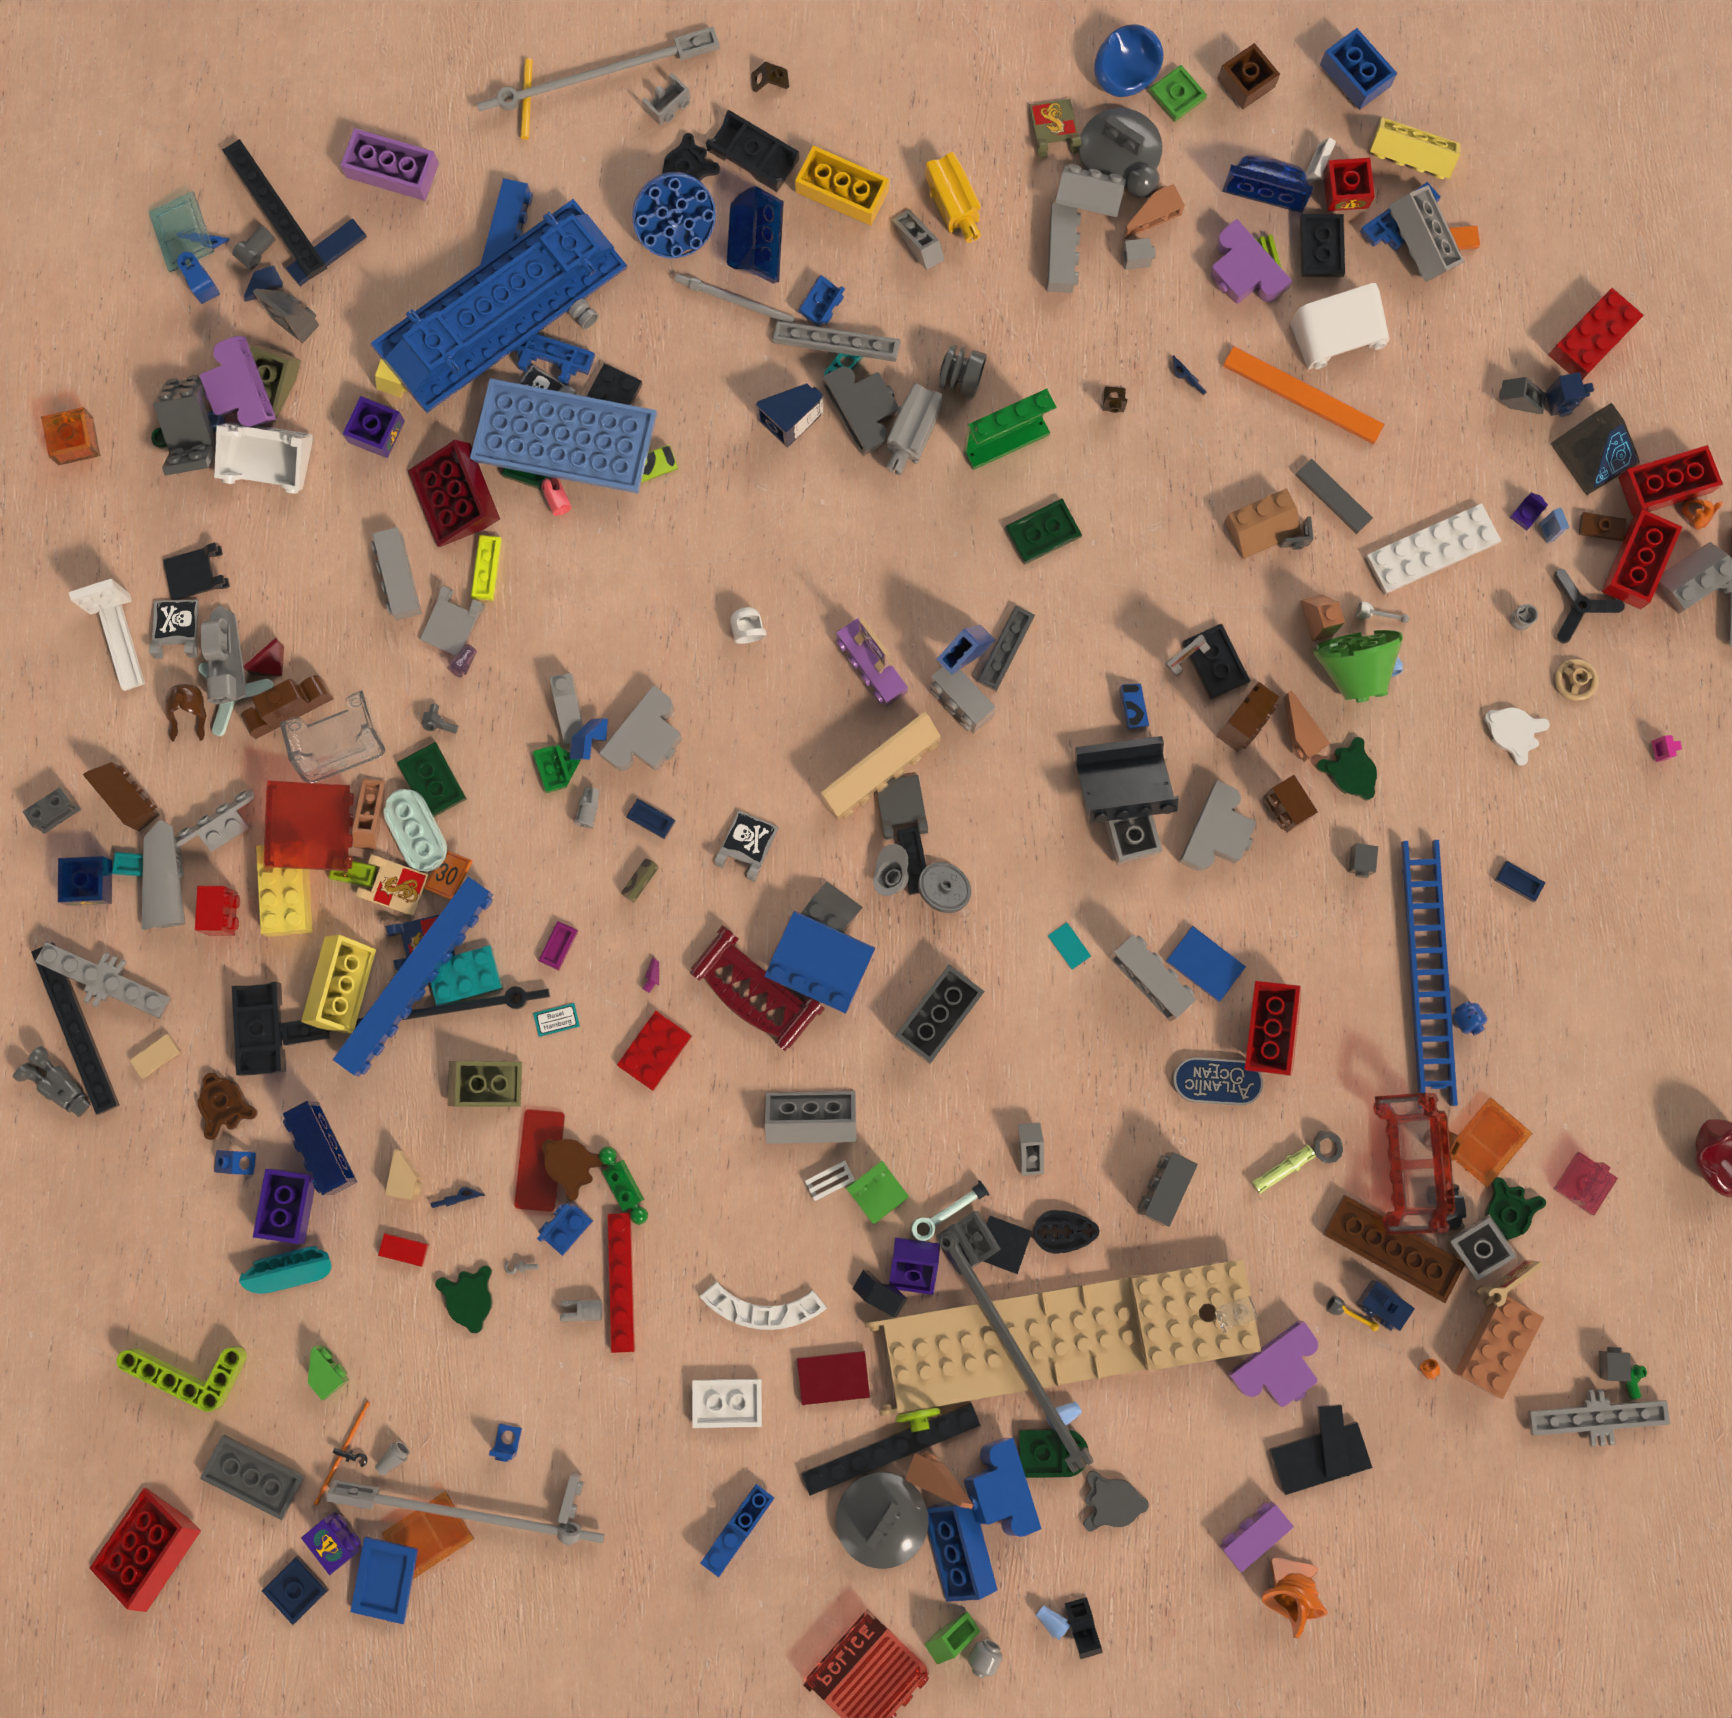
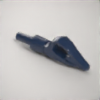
(1186, 374)
(454, 1199)

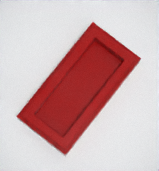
(403, 1249)

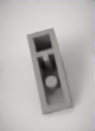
(919, 239)
(567, 705)

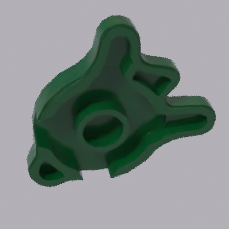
(1352, 770)
(1511, 1210)
(469, 1298)

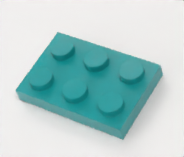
(467, 976)

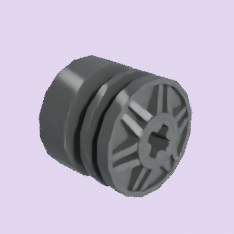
(962, 370)

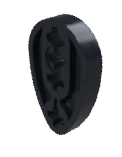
(1061, 1244)

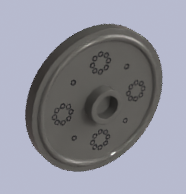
(944, 887)

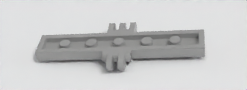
(103, 980)
(1598, 1418)

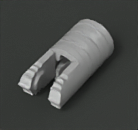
(586, 1310)

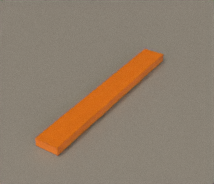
(1303, 395)

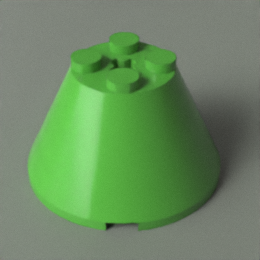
(1361, 663)

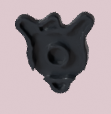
(689, 160)

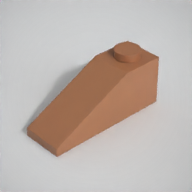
(1159, 208)
(1304, 732)
(368, 814)
(937, 1479)

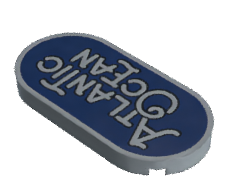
(1217, 1081)

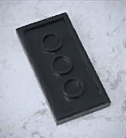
(1302, 1465)

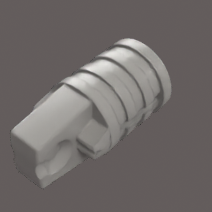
(587, 808)

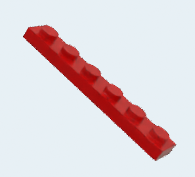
(621, 1283)

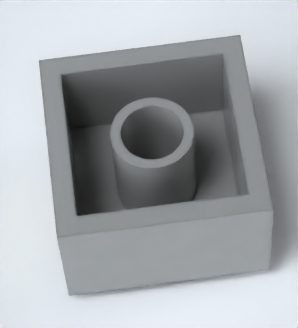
(1133, 838)
(1483, 1247)

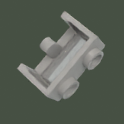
(667, 101)

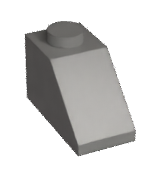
(1031, 1148)

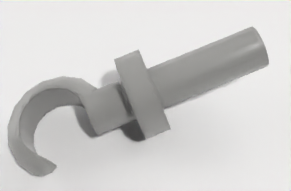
(521, 1267)

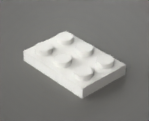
(727, 1403)

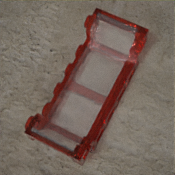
(1418, 1162)

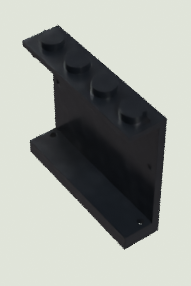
(1125, 780)

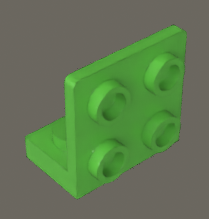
(877, 1192)

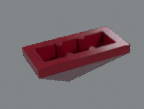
(268, 661)

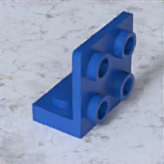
(565, 1227)

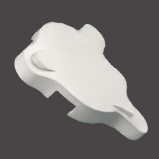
(1515, 731)

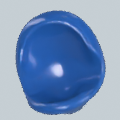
(1128, 60)

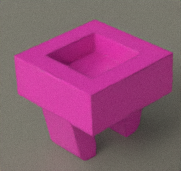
(1665, 748)

